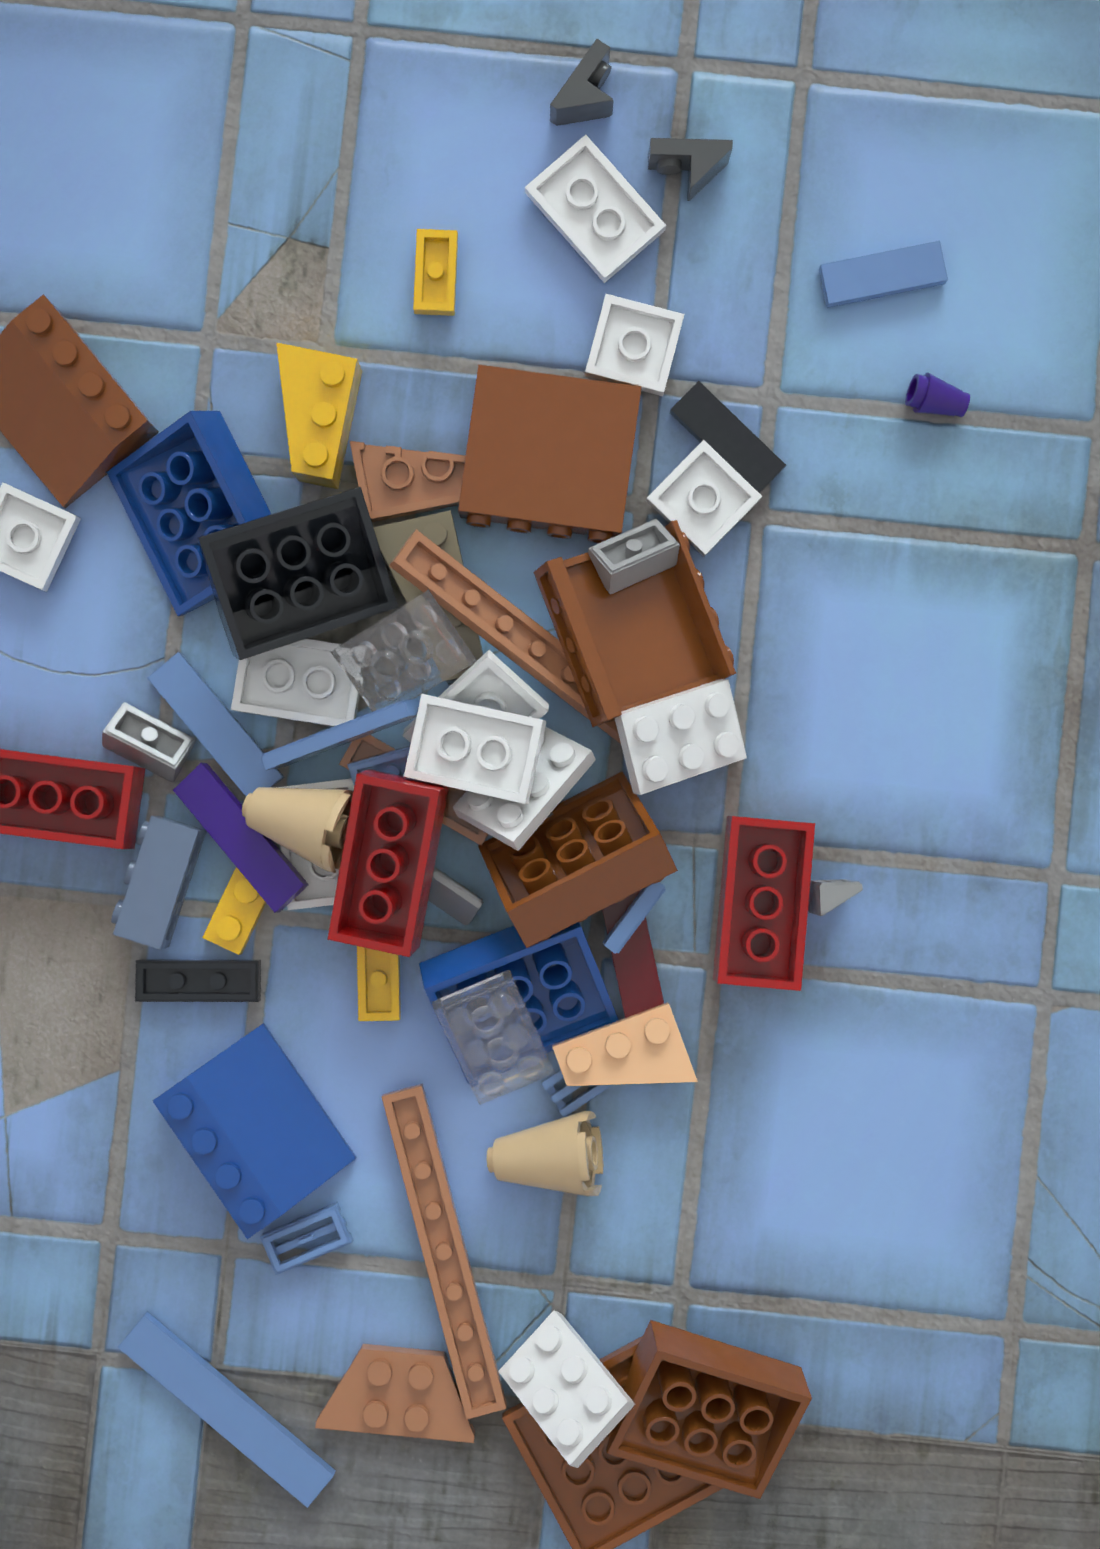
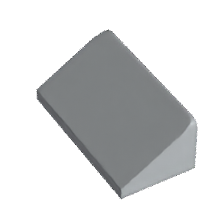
(634, 555)
(147, 742)
(829, 894)
(453, 897)

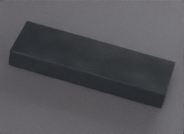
(713, 422)
(197, 980)

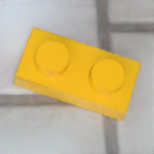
(435, 272)
(235, 915)
(378, 985)

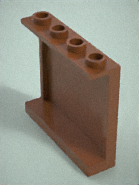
(549, 453)
(637, 640)

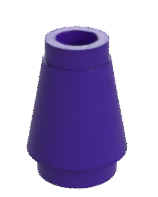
(934, 396)

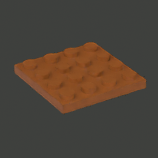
(607, 1495)

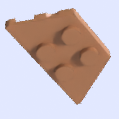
(398, 1395)

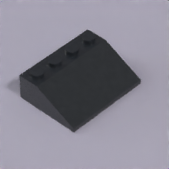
(297, 573)

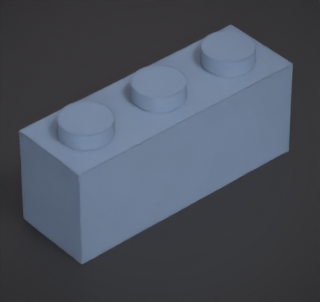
(157, 881)

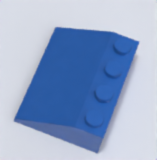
(183, 488)
(553, 976)
(255, 1130)

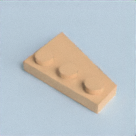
(628, 1051)

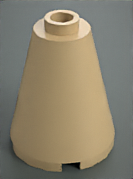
(302, 821)
(551, 1156)

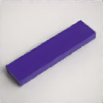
(250, 851)

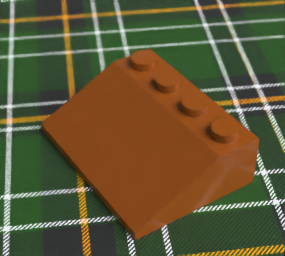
(63, 404)
(578, 860)
(709, 1410)

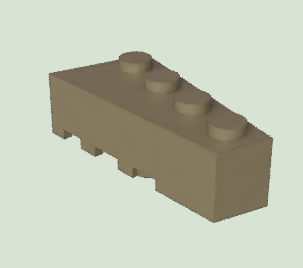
(442, 532)

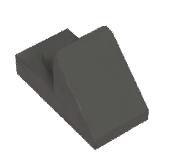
(580, 95)
(698, 156)

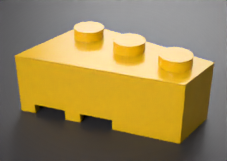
(319, 410)

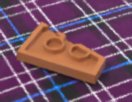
(406, 481)

